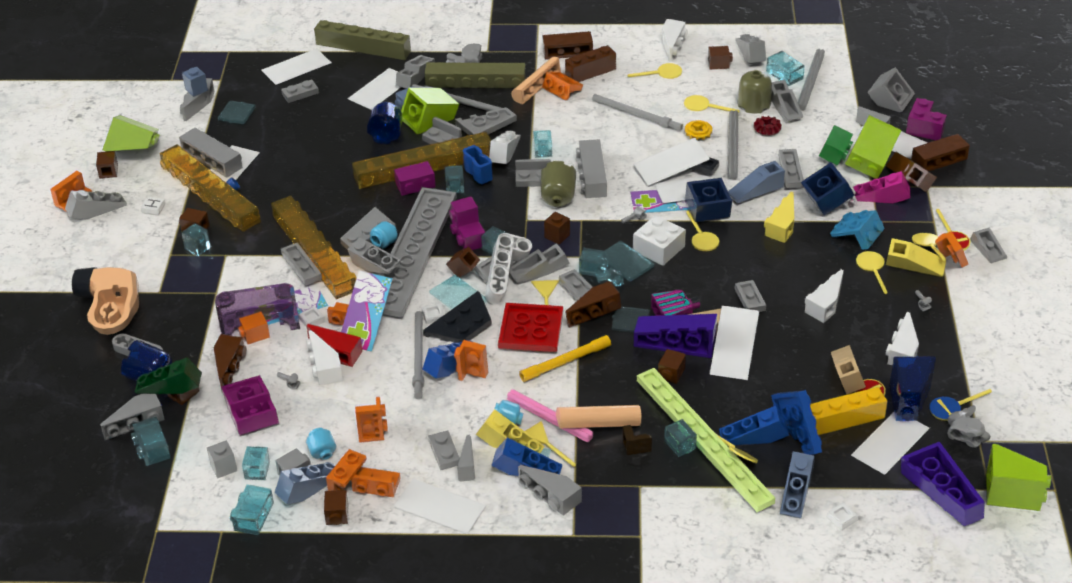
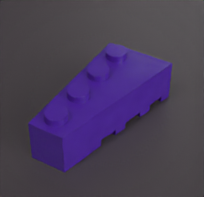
(682, 333)
(943, 482)

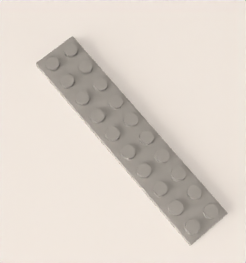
(416, 246)

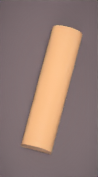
(535, 81)
(598, 416)

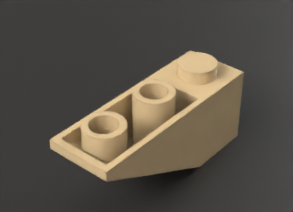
(847, 369)

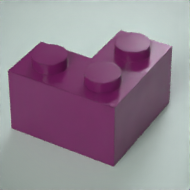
(924, 122)
(466, 223)

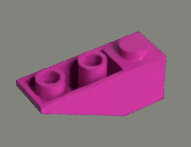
(884, 190)

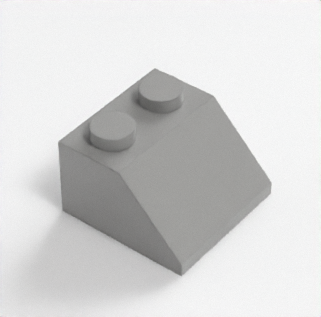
(891, 91)

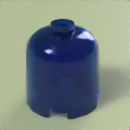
(385, 122)
(143, 360)

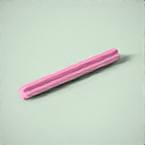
(546, 414)

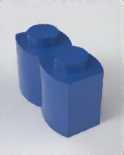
(477, 164)

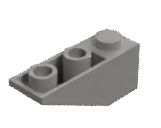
(752, 48)
(194, 104)
(92, 204)
(372, 257)
(134, 411)
(555, 489)

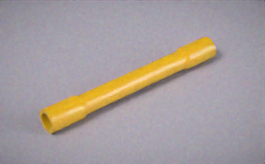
(536, 370)

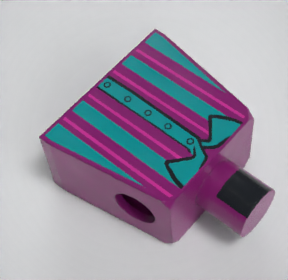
(673, 303)

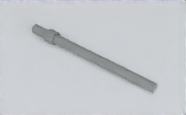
(466, 101)
(664, 121)
(418, 378)

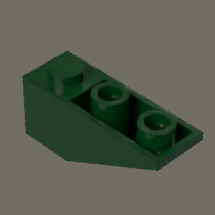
(172, 379)

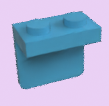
(864, 224)

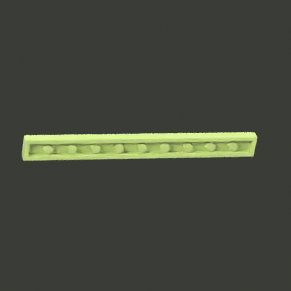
(707, 441)

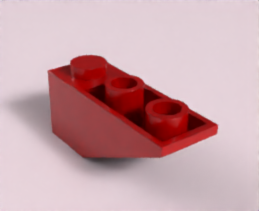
(346, 345)

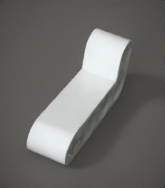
(506, 253)

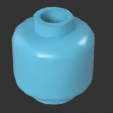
(383, 234)
(510, 411)
(321, 443)

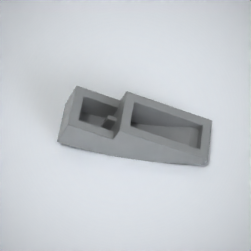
(413, 71)
(785, 101)
(539, 264)

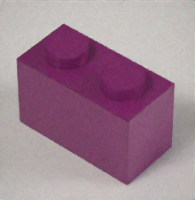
(414, 177)

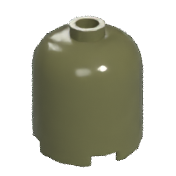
(754, 92)
(558, 183)

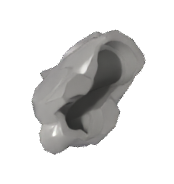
(470, 54)
(966, 428)

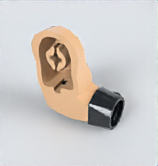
(113, 295)

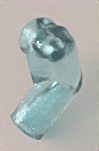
(611, 275)

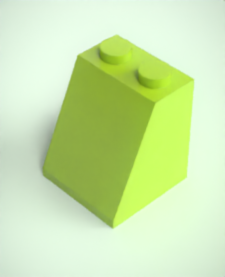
(424, 104)
(129, 135)
(873, 147)
(1015, 480)

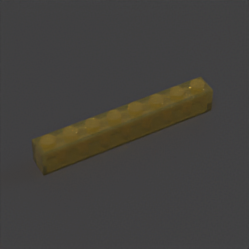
(439, 155)
(210, 188)
(302, 230)

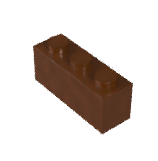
(567, 44)
(591, 64)
(941, 152)

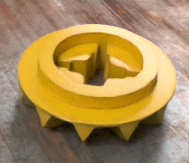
(694, 129)

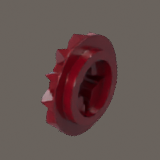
(767, 125)

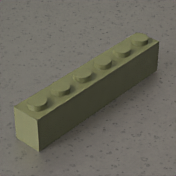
(362, 39)
(474, 75)

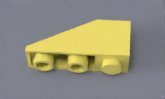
(781, 222)
(914, 258)
(498, 428)

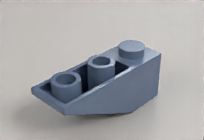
(759, 182)
(303, 482)
(797, 484)

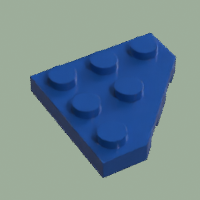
(800, 420)

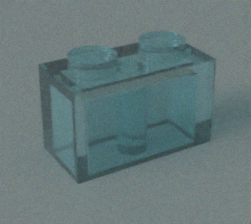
(785, 68)
(151, 441)
(252, 509)

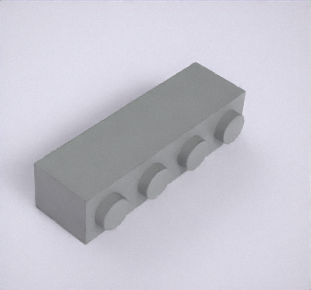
(211, 152)
(591, 168)

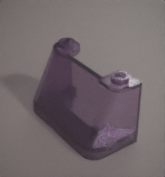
(273, 301)

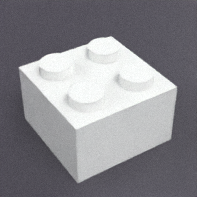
(659, 240)

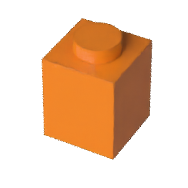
(253, 328)

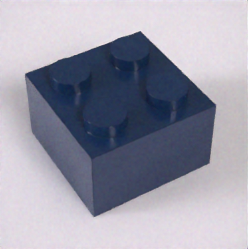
(827, 188)
(708, 199)

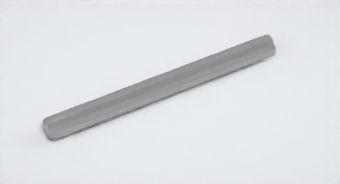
(810, 79)
(733, 145)

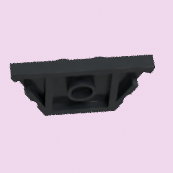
(462, 321)

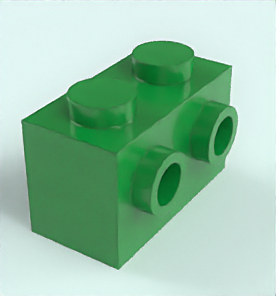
(836, 145)

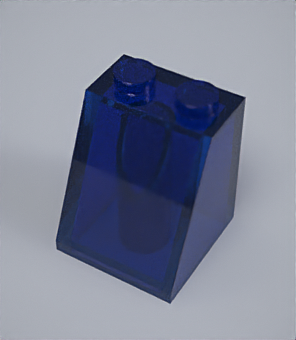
(910, 385)

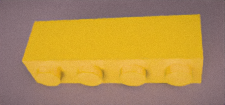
(849, 410)

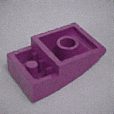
(250, 405)

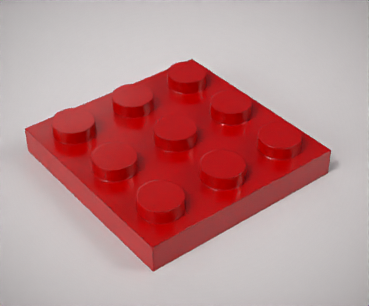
(531, 327)

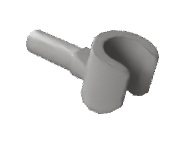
(638, 212)
(924, 301)
(291, 380)

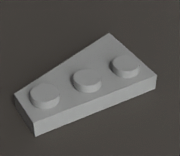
(487, 123)
(363, 227)

